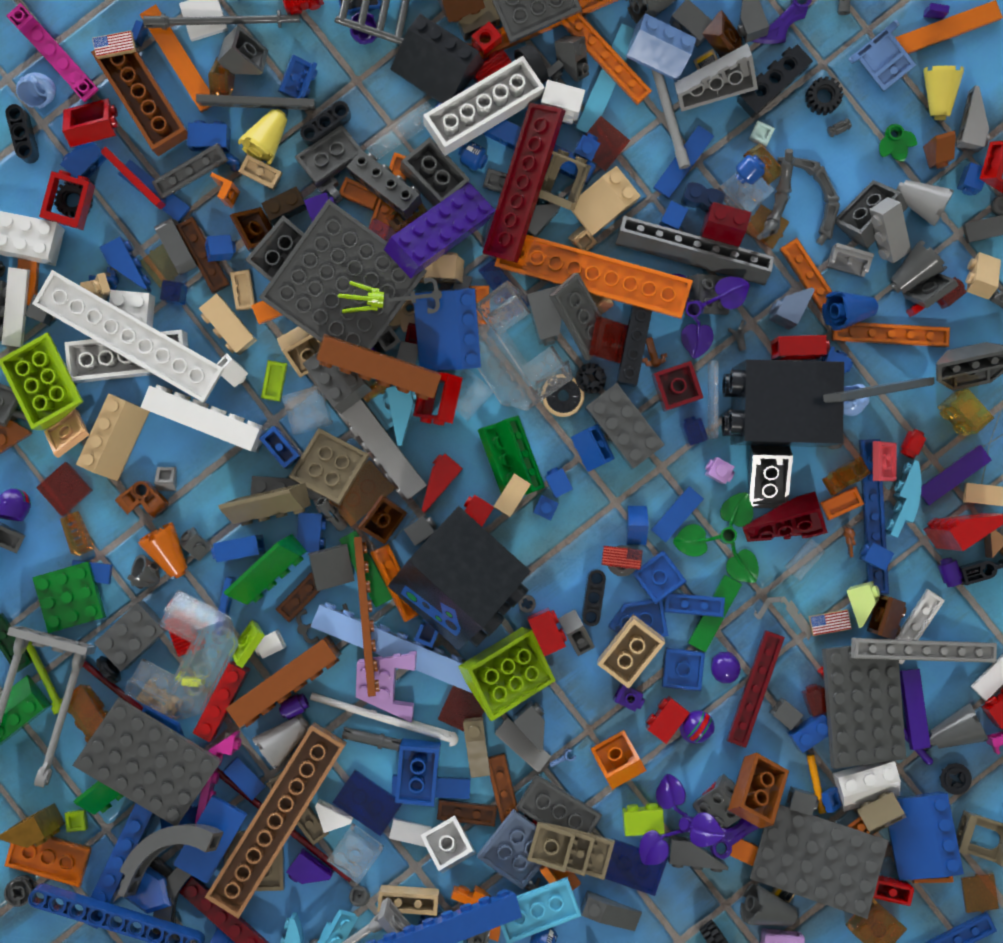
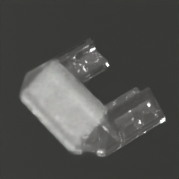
(502, 363)
(201, 668)

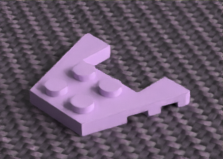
(386, 674)

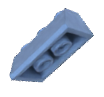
(660, 47)

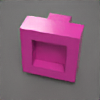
(995, 740)

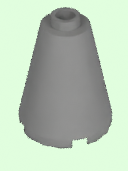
(925, 199)
(280, 740)

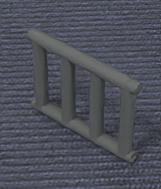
(379, 30)

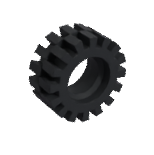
(829, 85)
(62, 195)
(712, 933)

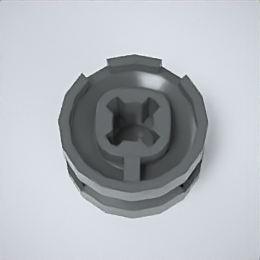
(18, 890)

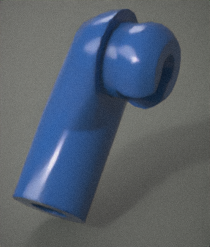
(233, 162)

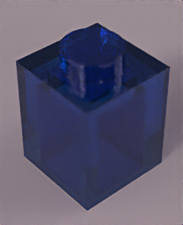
(173, 292)
(693, 431)

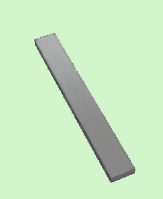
(923, 650)

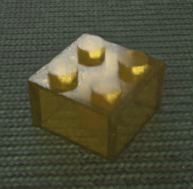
(965, 412)

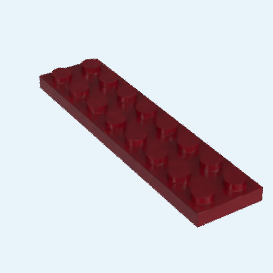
(523, 182)

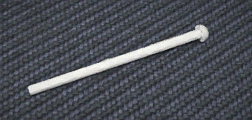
(414, 726)

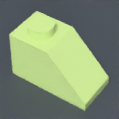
(863, 601)

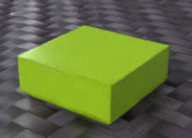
(76, 820)

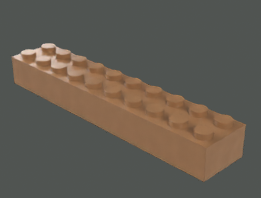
(275, 820)

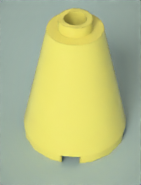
(941, 89)
(265, 136)

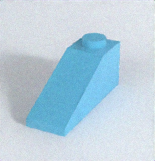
(401, 409)

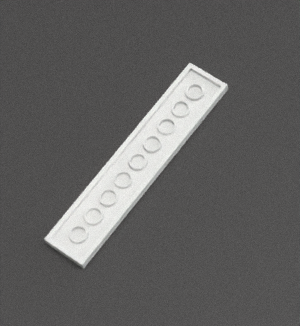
(128, 336)

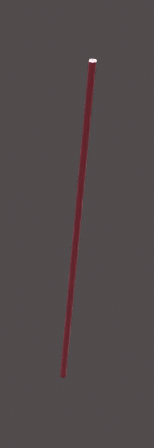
(222, 775)

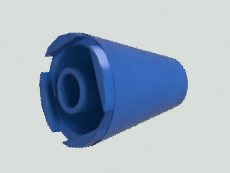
(847, 309)

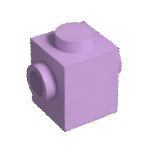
(719, 470)

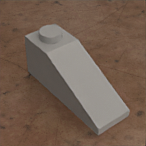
(974, 124)

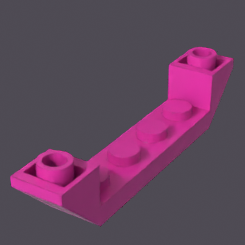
(52, 52)
(225, 746)

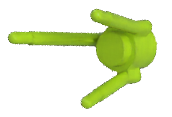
(374, 299)

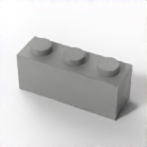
(890, 230)

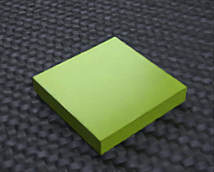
(248, 643)

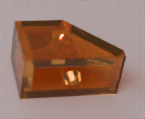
(220, 80)

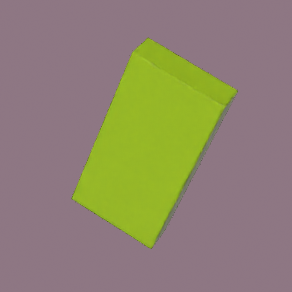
(274, 381)

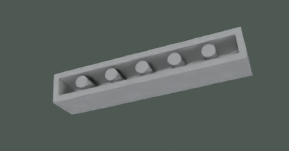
(384, 449)

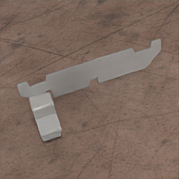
(792, 610)

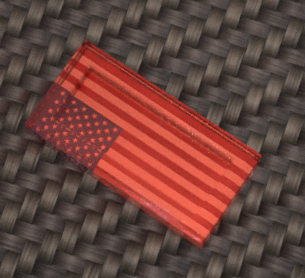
(621, 557)

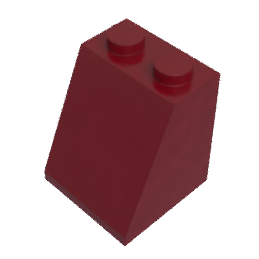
(725, 224)

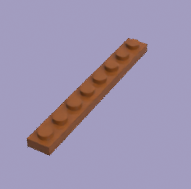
(367, 625)

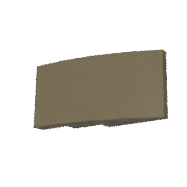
(571, 850)

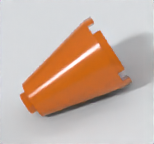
(165, 550)

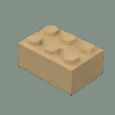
(631, 651)

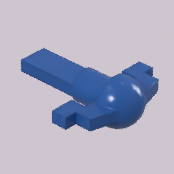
(113, 280)

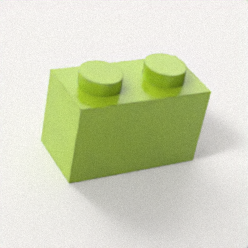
(642, 819)

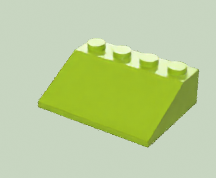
(41, 382)
(507, 673)

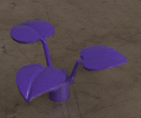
(699, 337)
(702, 828)

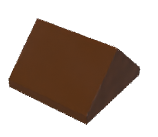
(722, 35)
(251, 226)

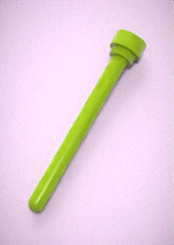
(45, 678)

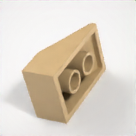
(605, 201)

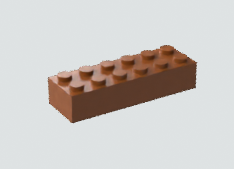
(144, 101)
(378, 366)
(289, 678)

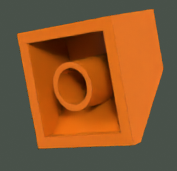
(618, 759)

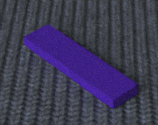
(954, 474)
(914, 709)

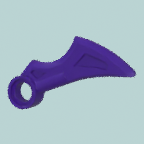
(779, 27)
(732, 836)

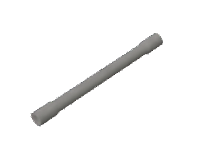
(680, 151)

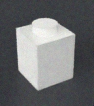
(233, 371)
(270, 644)

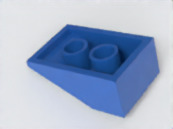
(417, 772)

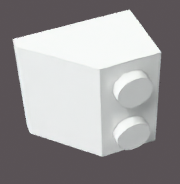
(448, 844)

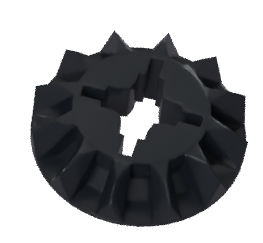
(582, 379)
(108, 669)
(963, 775)

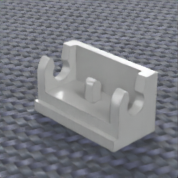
(850, 260)

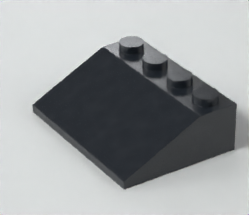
(436, 60)

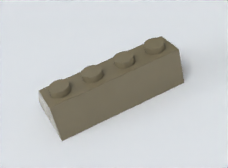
(267, 504)

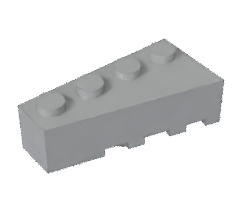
(718, 80)

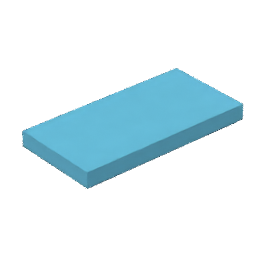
(542, 910)

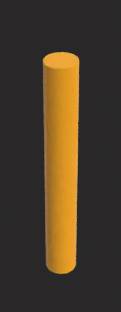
(816, 782)

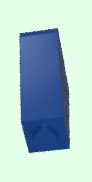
(238, 548)

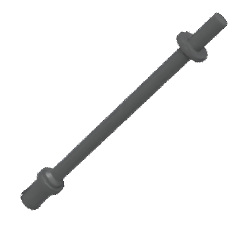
(165, 22)

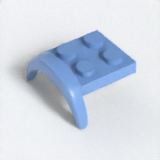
(884, 58)

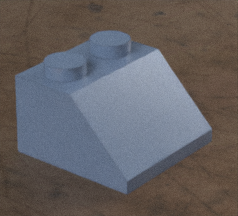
(790, 309)

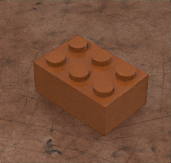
(758, 790)

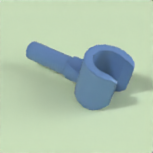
(562, 758)

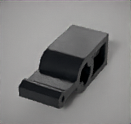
(974, 572)

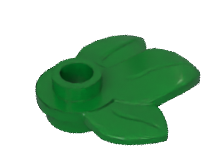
(897, 145)

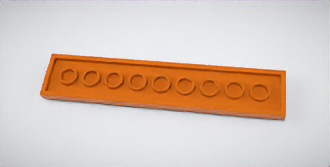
(602, 276)

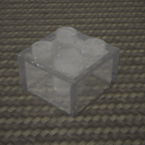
(744, 195)
(307, 410)
(355, 853)

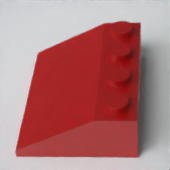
(962, 531)

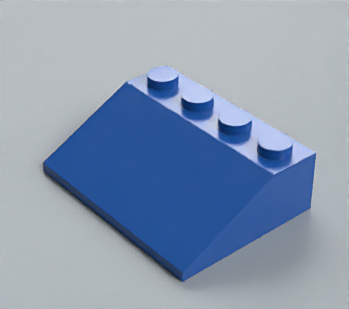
(451, 334)
(926, 839)

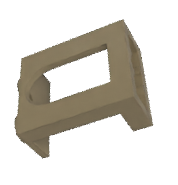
(556, 162)
(965, 832)

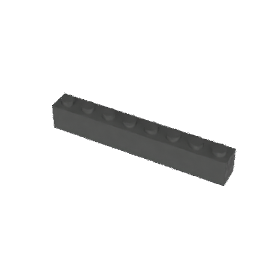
(694, 250)

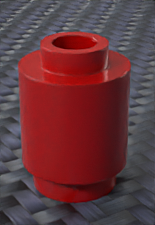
(912, 443)

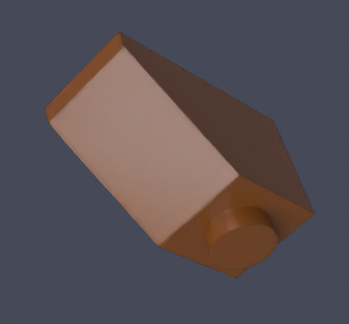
(940, 150)

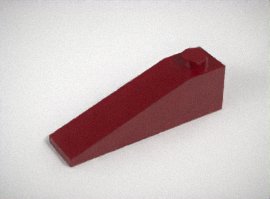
(794, 518)

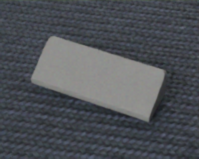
(521, 745)

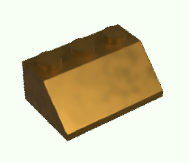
(35, 828)

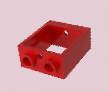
(89, 122)
(993, 166)
(83, 205)
(799, 347)
(448, 402)

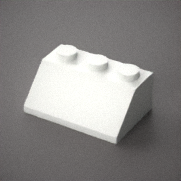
(866, 783)

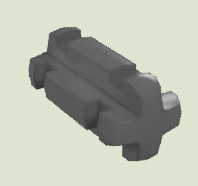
(839, 127)

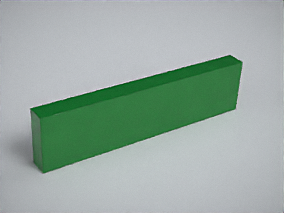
(379, 591)
(708, 625)

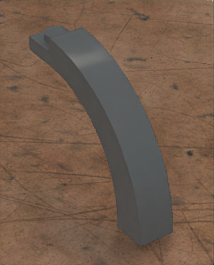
(134, 867)
(175, 883)

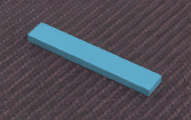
(604, 85)

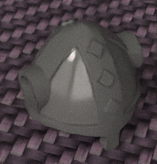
(144, 573)

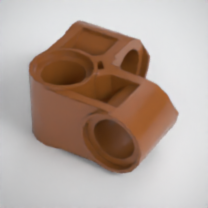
(152, 501)

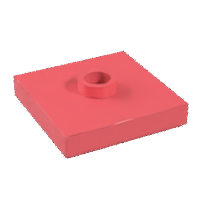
(884, 461)

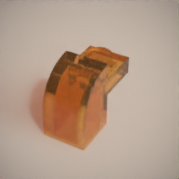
(846, 475)

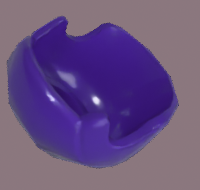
(360, 37)
(725, 667)

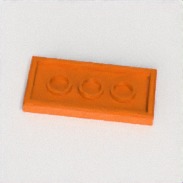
(53, 860)

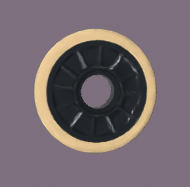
(567, 407)

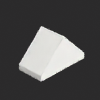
(331, 816)

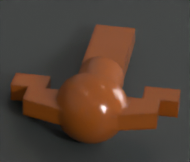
(655, 361)
(849, 534)

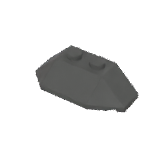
(970, 365)

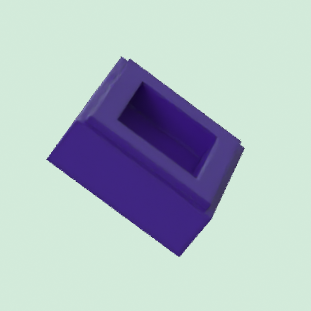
(936, 11)

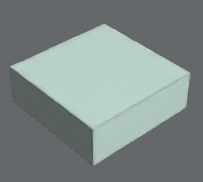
(761, 133)

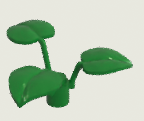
(737, 511)

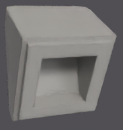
(166, 479)

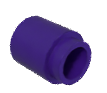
(950, 572)
(294, 706)

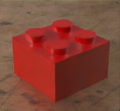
(546, 631)

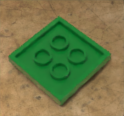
(69, 597)

